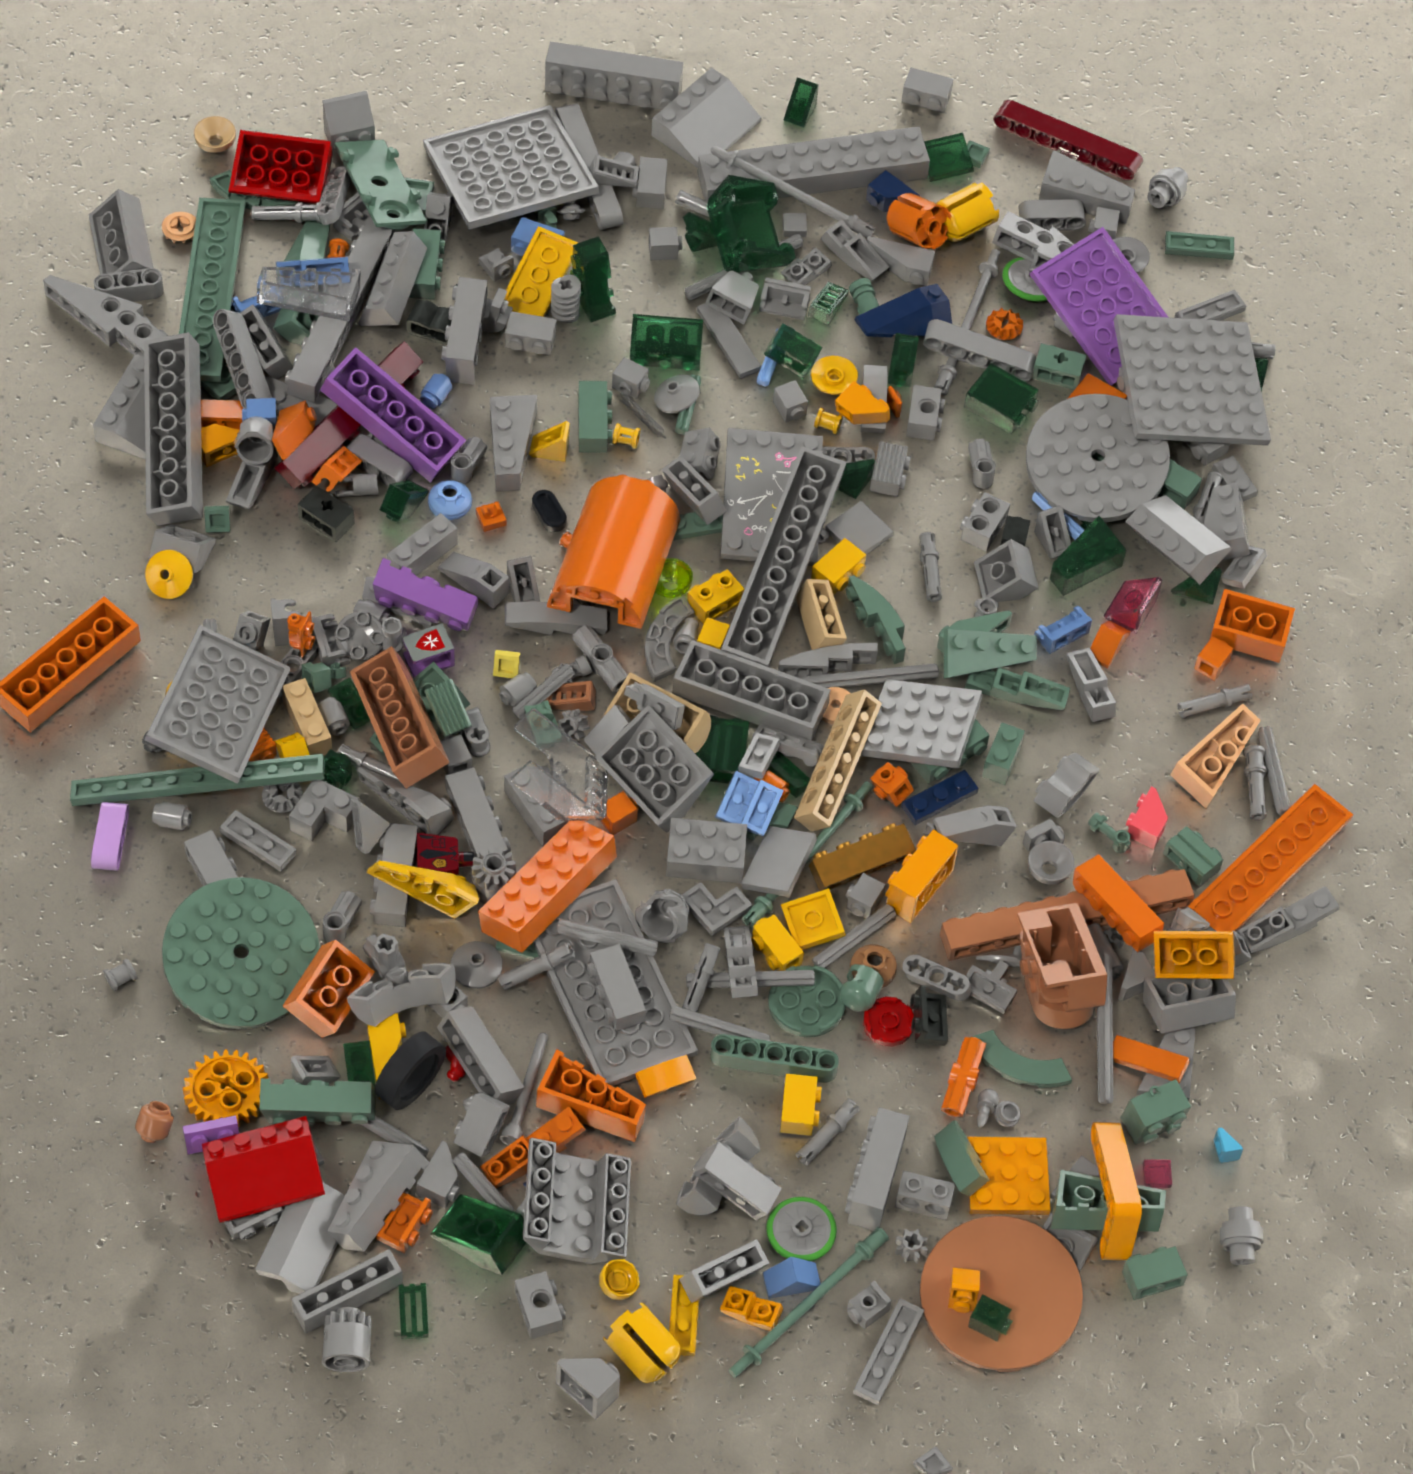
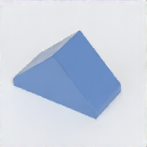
(791, 1278)

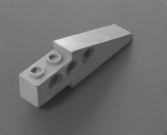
(1030, 240)
(103, 314)

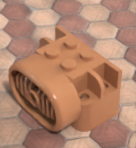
(1061, 966)

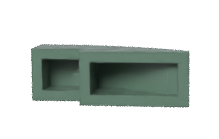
(960, 1159)

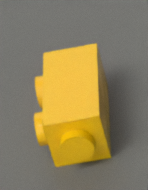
(776, 944)

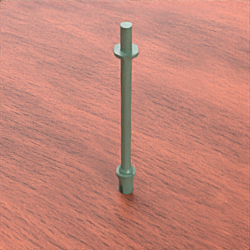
(764, 904)
(863, 1251)

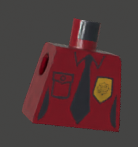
(441, 854)

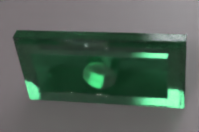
(790, 773)

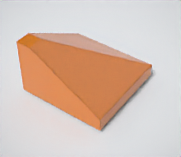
(894, 401)

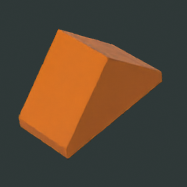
(1108, 642)

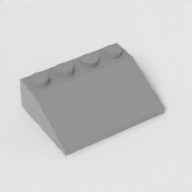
(703, 117)
(123, 416)
(655, 767)

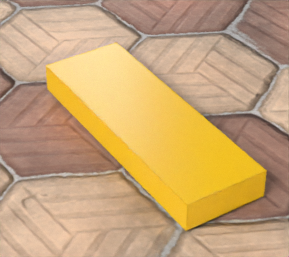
(683, 1318)

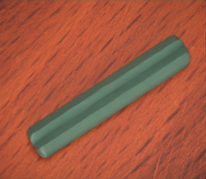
(685, 416)

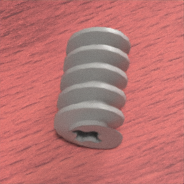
(566, 298)

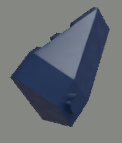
(907, 313)

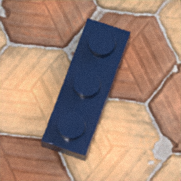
(939, 797)

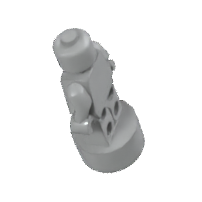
(579, 666)

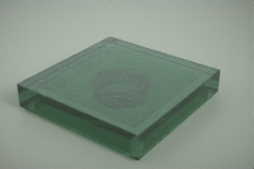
(948, 157)

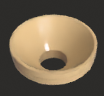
(214, 128)

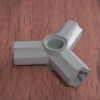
(384, 953)

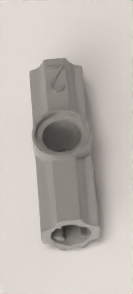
(593, 649)

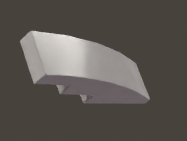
(544, 620)
(829, 659)
(740, 961)

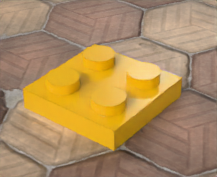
(813, 919)

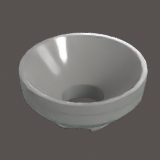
(1051, 853)

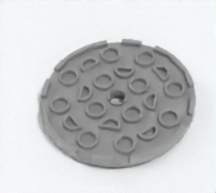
(1068, 476)

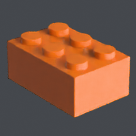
(1253, 625)
(323, 989)

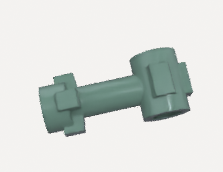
(1120, 838)

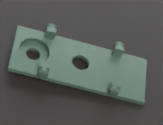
(376, 161)

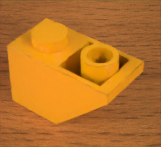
(860, 406)
(964, 1289)

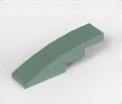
(1023, 689)

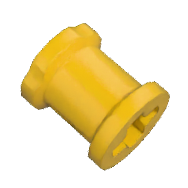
(828, 421)
(618, 438)

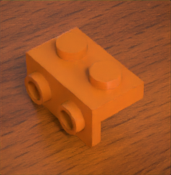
(403, 1224)

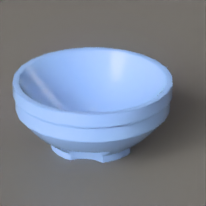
(450, 507)

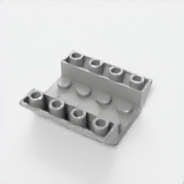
(576, 1204)

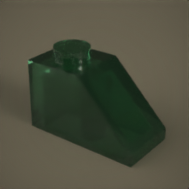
(903, 360)
(402, 500)

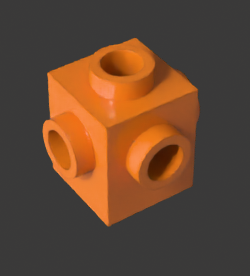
(891, 784)

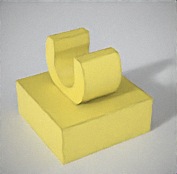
(506, 664)

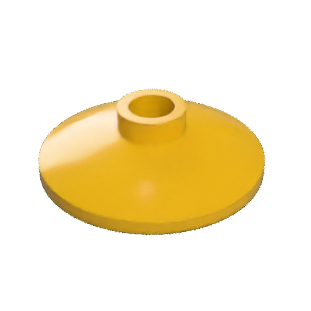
(833, 368)
(179, 574)

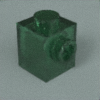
(990, 1318)

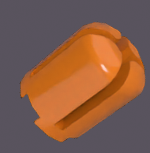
(918, 220)

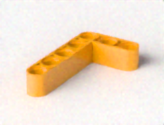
(1119, 1191)

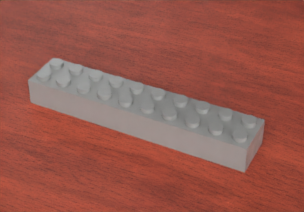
(827, 163)
(784, 556)

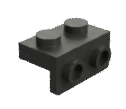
(929, 1017)

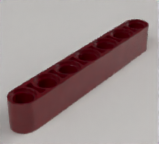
(1056, 133)

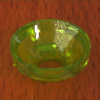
(677, 572)

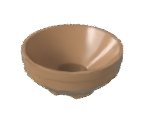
(886, 969)

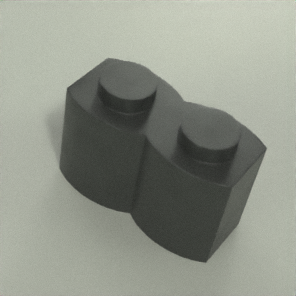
(428, 321)

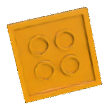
(1016, 1176)

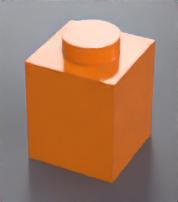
(1213, 658)
(620, 813)

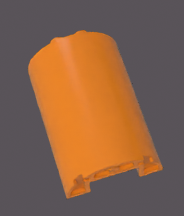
(618, 548)

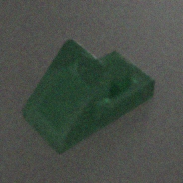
(699, 232)

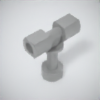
(394, 633)

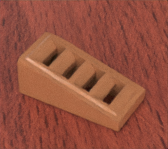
(580, 689)

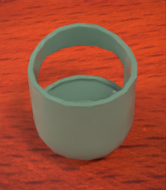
(862, 991)

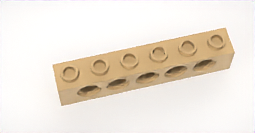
(837, 760)

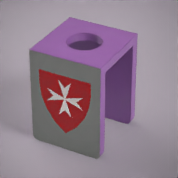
(428, 646)

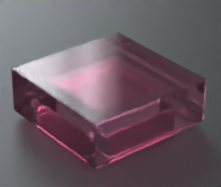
(1157, 1173)

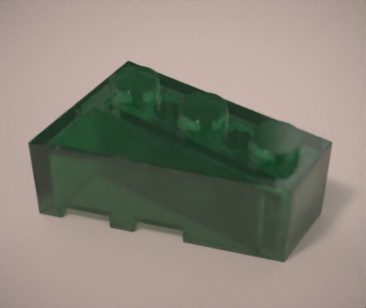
(592, 267)
(1088, 558)

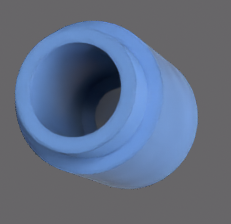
(436, 390)

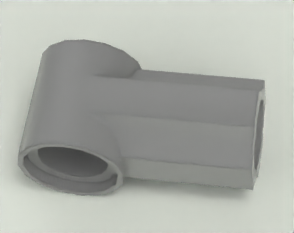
(467, 459)
(982, 463)
(341, 916)

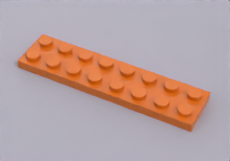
(1271, 860)

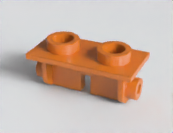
(301, 632)

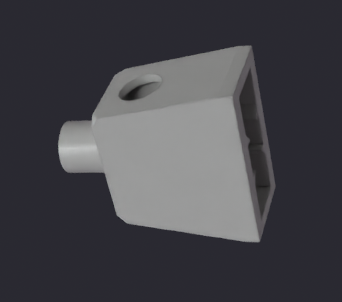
(734, 295)

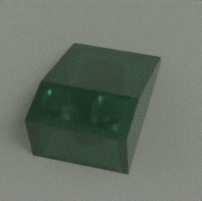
(481, 1233)

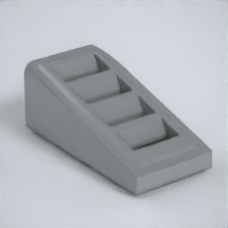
(603, 177)

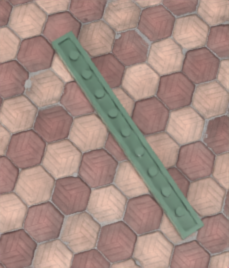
(195, 780)

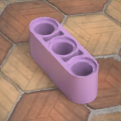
(110, 836)

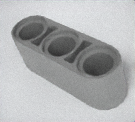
(1057, 213)
(132, 284)
(380, 460)

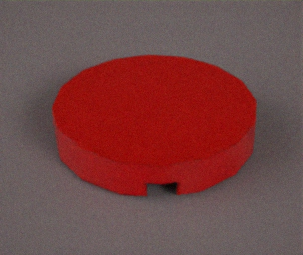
(888, 1021)

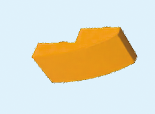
(665, 1076)
(751, 1310)

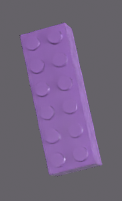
(392, 414)

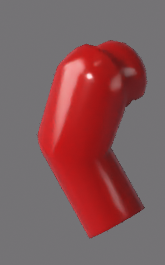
(456, 1070)

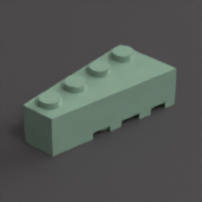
(318, 1101)
(1083, 1206)

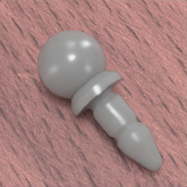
(987, 1101)

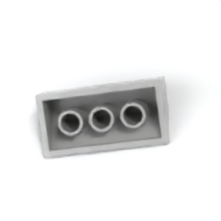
(120, 234)
(394, 280)
(1178, 537)

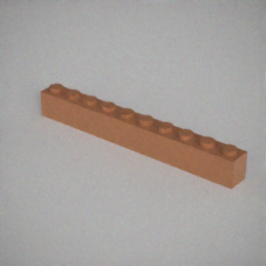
(1002, 929)

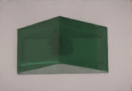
(802, 102)

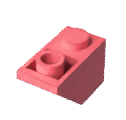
(1149, 821)

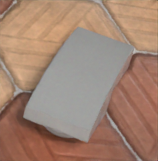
(808, 268)

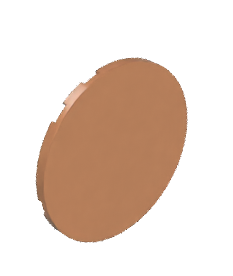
(1017, 1268)

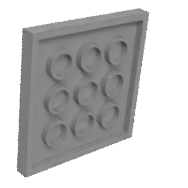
(923, 723)

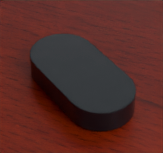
(549, 510)

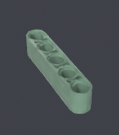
(764, 1049)

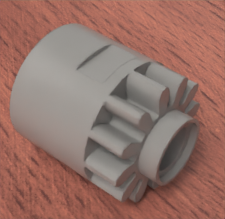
(491, 872)
(347, 1340)

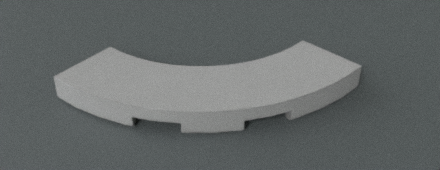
(660, 636)

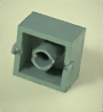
(1156, 1112)

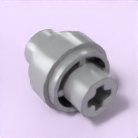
(1167, 187)
(1241, 1235)

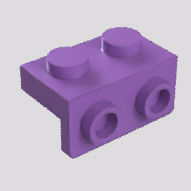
(208, 1131)

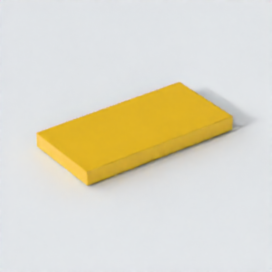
(541, 264)

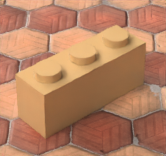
(820, 614)
(306, 716)

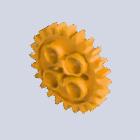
(225, 1087)

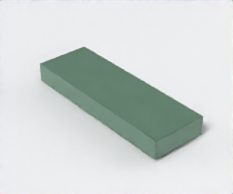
(1199, 245)

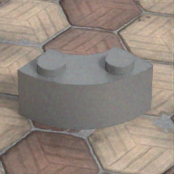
(1066, 784)

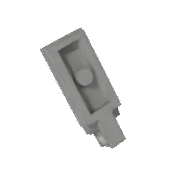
(666, 707)

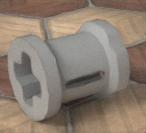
(120, 974)

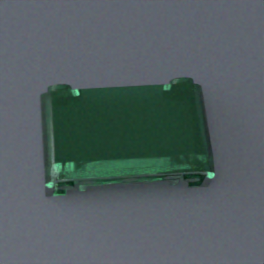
(744, 225)

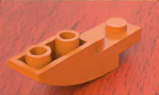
(513, 1160)

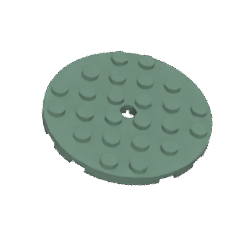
(202, 945)

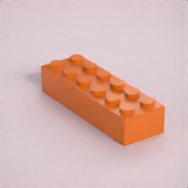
(68, 663)
(547, 884)

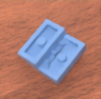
(749, 803)

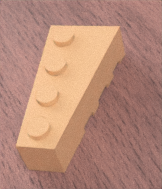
(1212, 758)

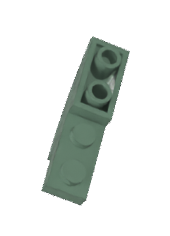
(878, 612)

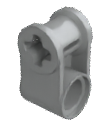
(476, 736)

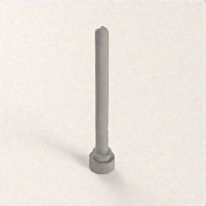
(514, 1130)

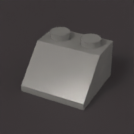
(348, 118)
(191, 544)
(1006, 572)
(589, 1383)

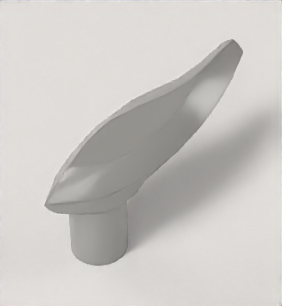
(1012, 960)

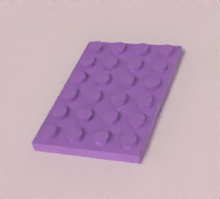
(1087, 291)

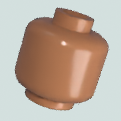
(154, 1121)

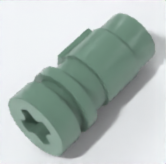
(863, 295)

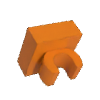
(491, 516)

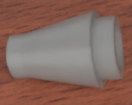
(688, 632)

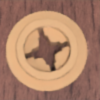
(170, 226)

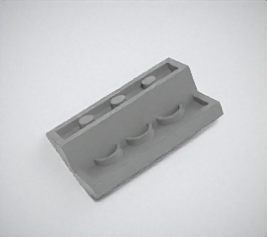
(300, 1242)

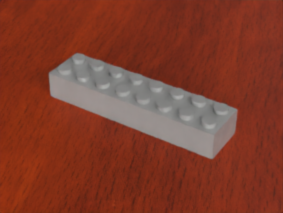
(173, 429)

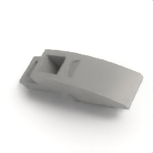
(1289, 922)

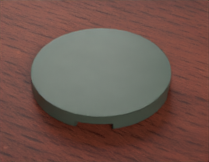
(808, 1009)

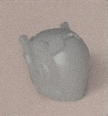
(255, 440)

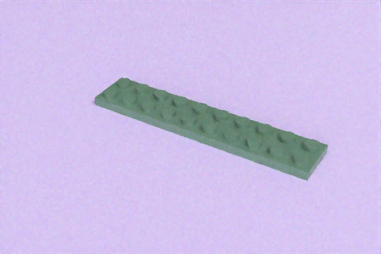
(212, 277)

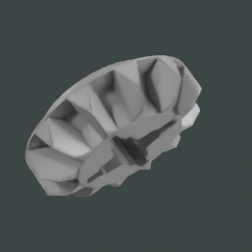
(280, 803)

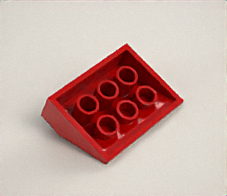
(280, 166)
(263, 1169)

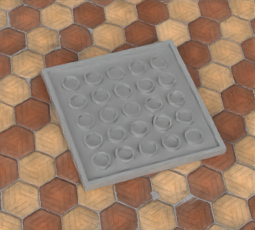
(510, 167)
(1191, 380)

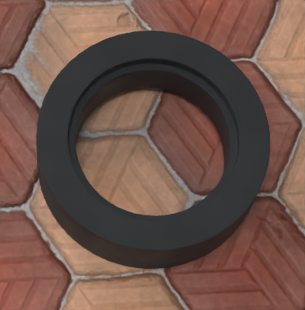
(410, 1070)

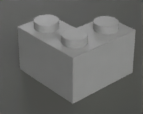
(320, 805)

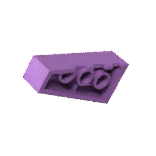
(424, 597)

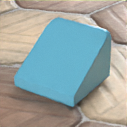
(1226, 1146)

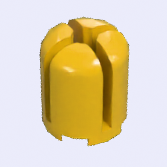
(970, 211)
(633, 1353)

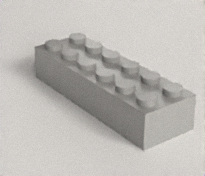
(612, 76)
(750, 690)

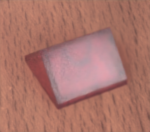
(1134, 603)

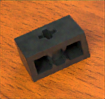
(326, 513)

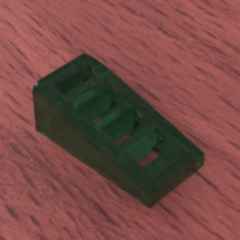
(826, 315)

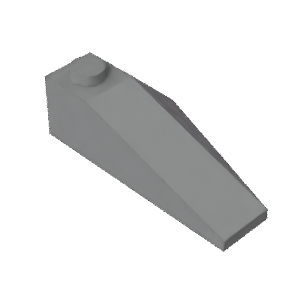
(418, 806)

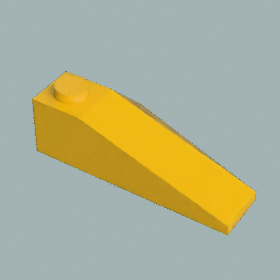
(438, 889)

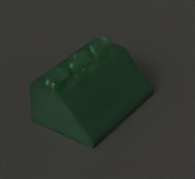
(666, 342)

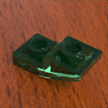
(351, 702)

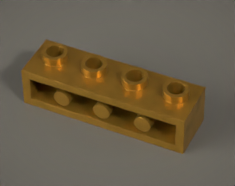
(865, 857)

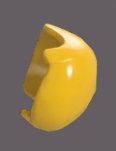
(619, 1279)

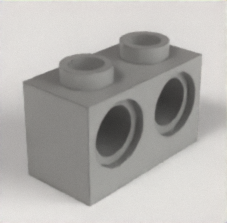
(987, 522)
(924, 1195)

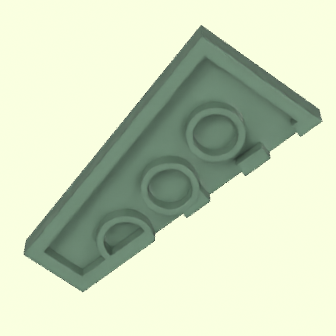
(981, 651)

